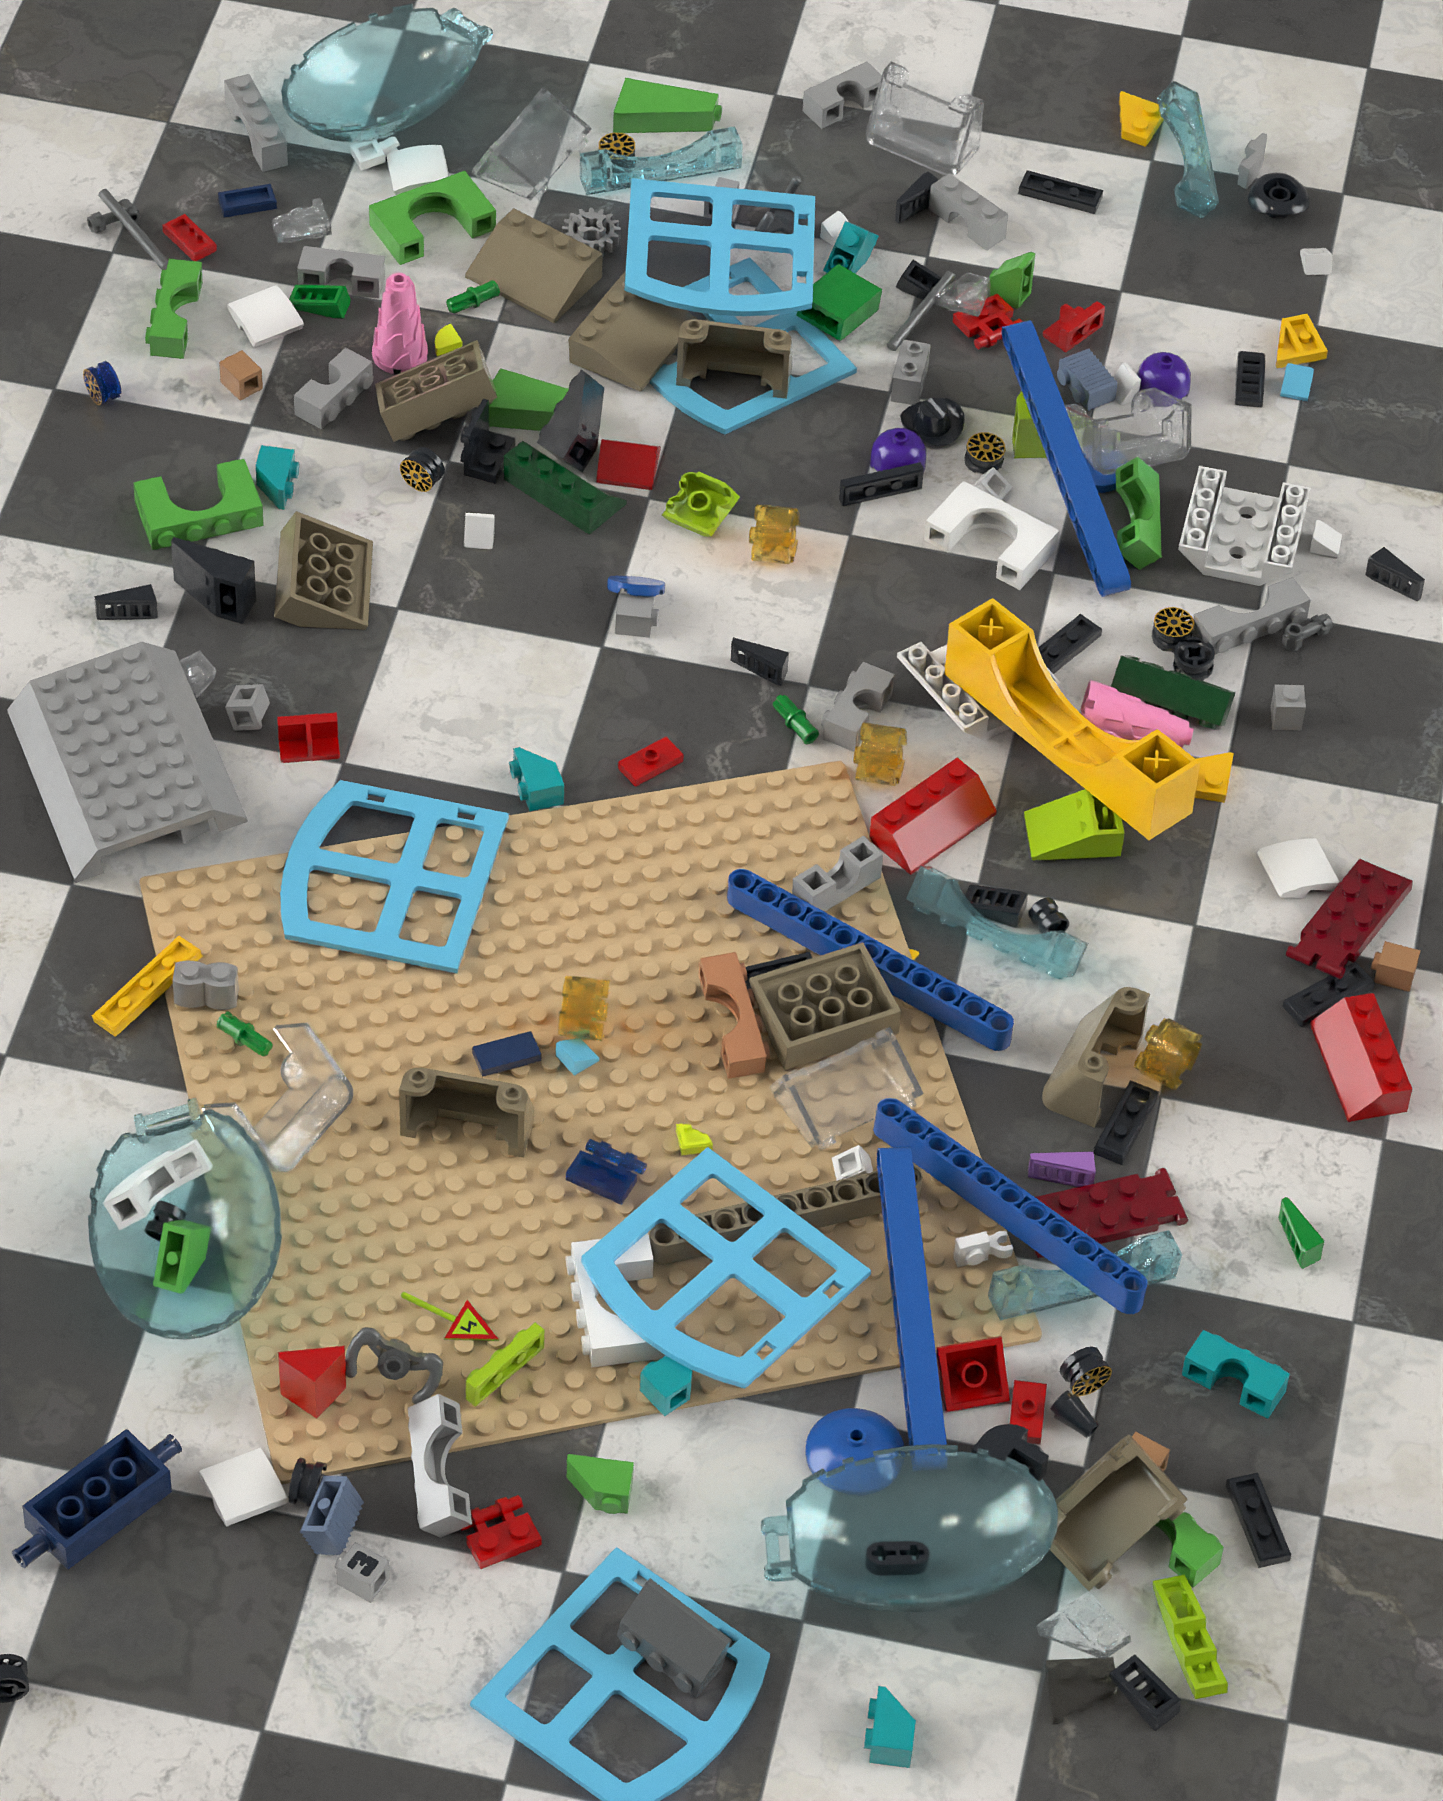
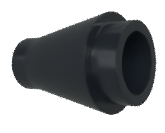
(1073, 1413)

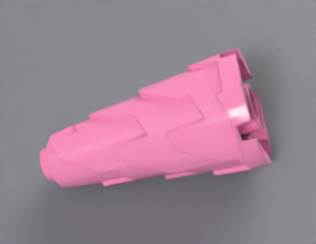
(399, 333)
(1129, 717)

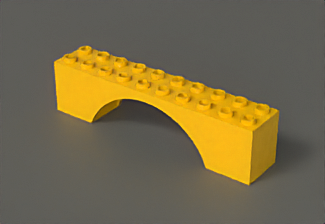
(1001, 667)

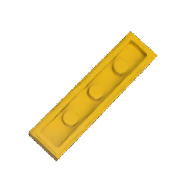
(144, 987)

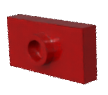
(189, 237)
(650, 761)
(1028, 1408)

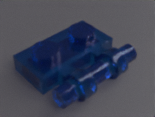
(602, 1177)

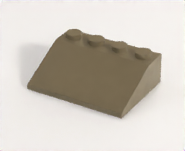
(536, 265)
(627, 337)
(435, 391)
(323, 575)
(824, 1005)

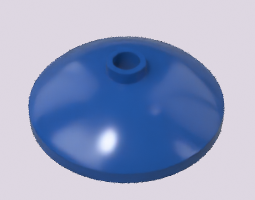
(832, 1437)

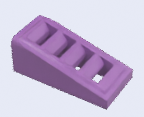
(1063, 1167)

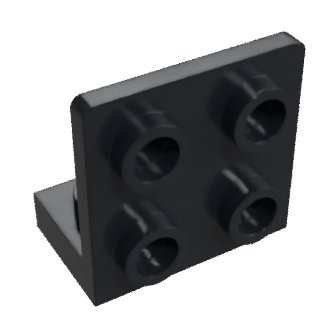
(482, 448)

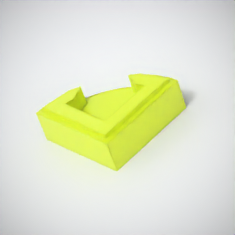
(447, 340)
(691, 1140)

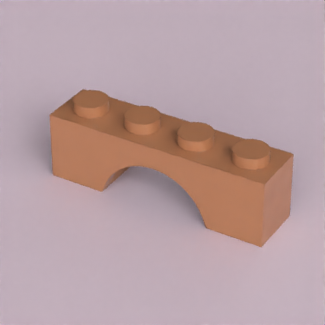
(724, 983)

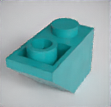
(851, 248)
(275, 473)
(538, 780)
(666, 1384)
(892, 1731)

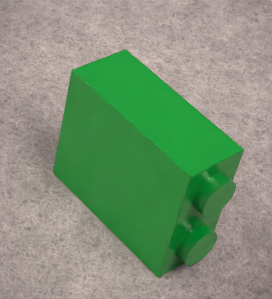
(841, 302)

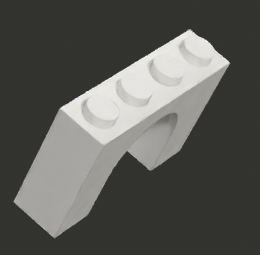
(973, 509)
(606, 1335)

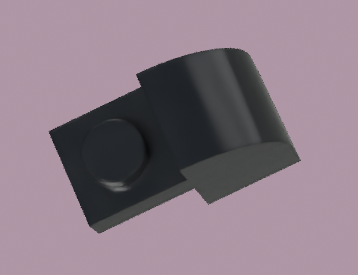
(1011, 1442)

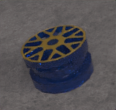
(102, 382)

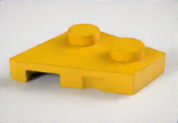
(1138, 118)
(1299, 342)
(1214, 777)

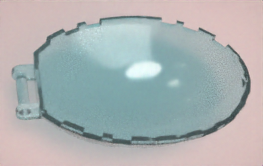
(383, 73)
(231, 1198)
(974, 1513)

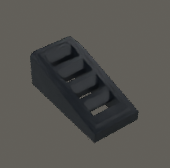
(915, 198)
(913, 276)
(1254, 364)
(1394, 574)
(134, 604)
(761, 660)
(1006, 915)
(1147, 1709)

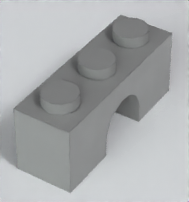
(826, 100)
(984, 219)
(322, 265)
(347, 378)
(865, 689)
(856, 868)

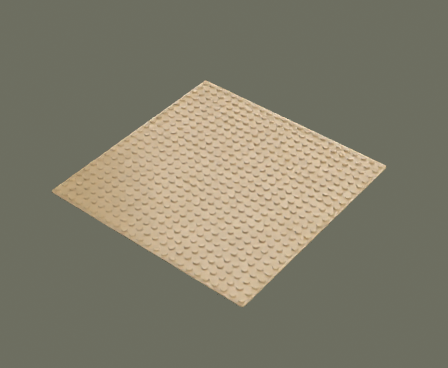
(450, 1217)

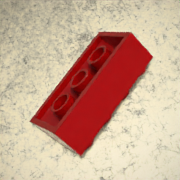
(932, 816)
(1362, 1059)

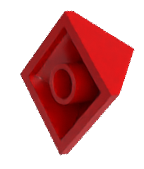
(627, 464)
(972, 1374)
(312, 1377)

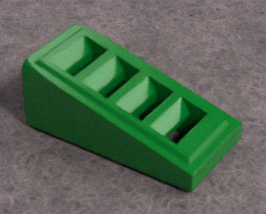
(330, 300)
(1302, 1236)

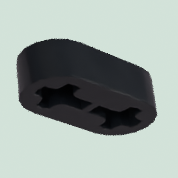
(897, 1558)

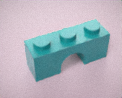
(1216, 1358)

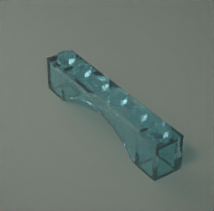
(1183, 114)
(712, 153)
(942, 895)
(1030, 1290)

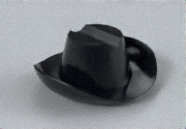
(1278, 195)
(934, 420)

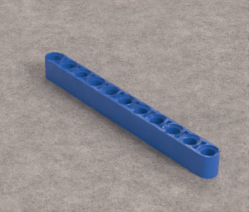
(1066, 458)
(902, 975)
(1011, 1206)
(910, 1297)

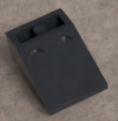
(576, 421)
(215, 579)

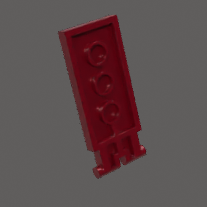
(1350, 918)
(1119, 1206)

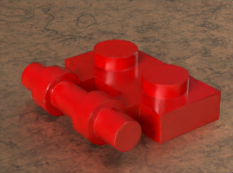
(994, 312)
(503, 1539)

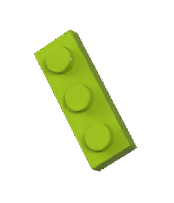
(504, 1363)

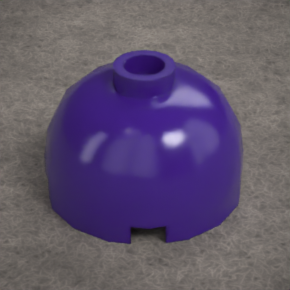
(1166, 373)
(896, 449)

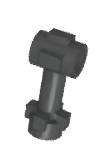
(98, 222)
(1295, 633)

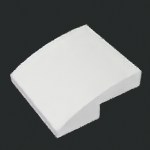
(416, 167)
(265, 315)
(1298, 867)
(243, 1486)

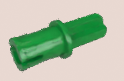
(473, 297)
(795, 719)
(244, 1034)

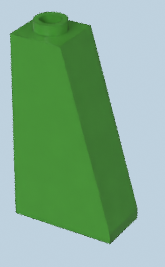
(664, 108)
(523, 401)

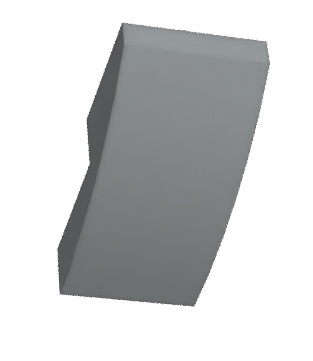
(1252, 164)

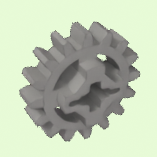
(592, 229)

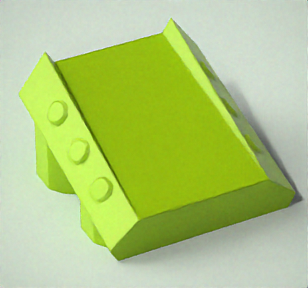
(700, 503)

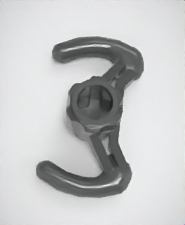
(781, 219)
(395, 1360)

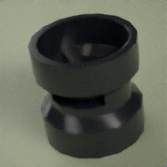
(1046, 915)
(163, 1213)

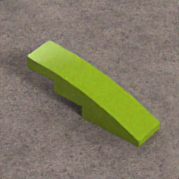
(1189, 1636)

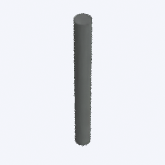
(133, 228)
(920, 311)

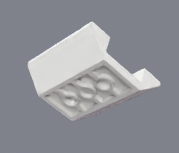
(1218, 530)
(960, 706)

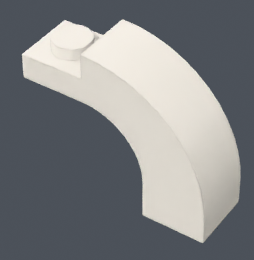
(150, 1183)

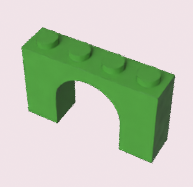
(452, 195)
(236, 511)

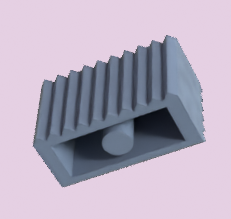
(1087, 379)
(332, 1515)

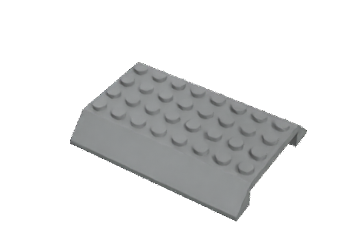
(121, 754)

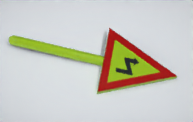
(465, 1326)

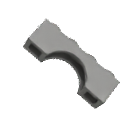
(265, 136)
(1227, 629)
(433, 1430)

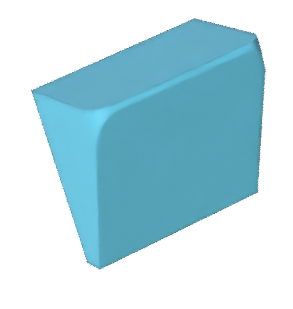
(1297, 382)
(575, 1055)

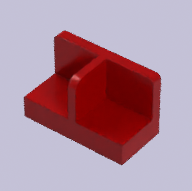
(1075, 325)
(308, 737)

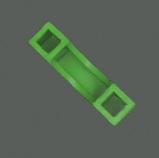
(169, 331)
(1141, 493)
(1193, 1548)

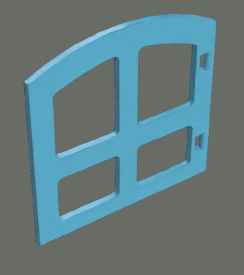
(721, 239)
(726, 421)
(403, 877)
(728, 1262)
(616, 1675)

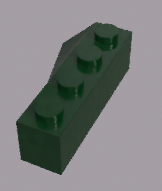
(559, 488)
(1173, 691)

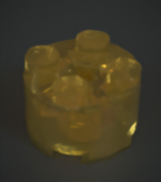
(774, 534)
(880, 754)
(583, 1008)
(1168, 1052)

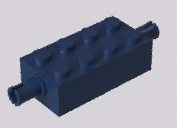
(96, 1499)

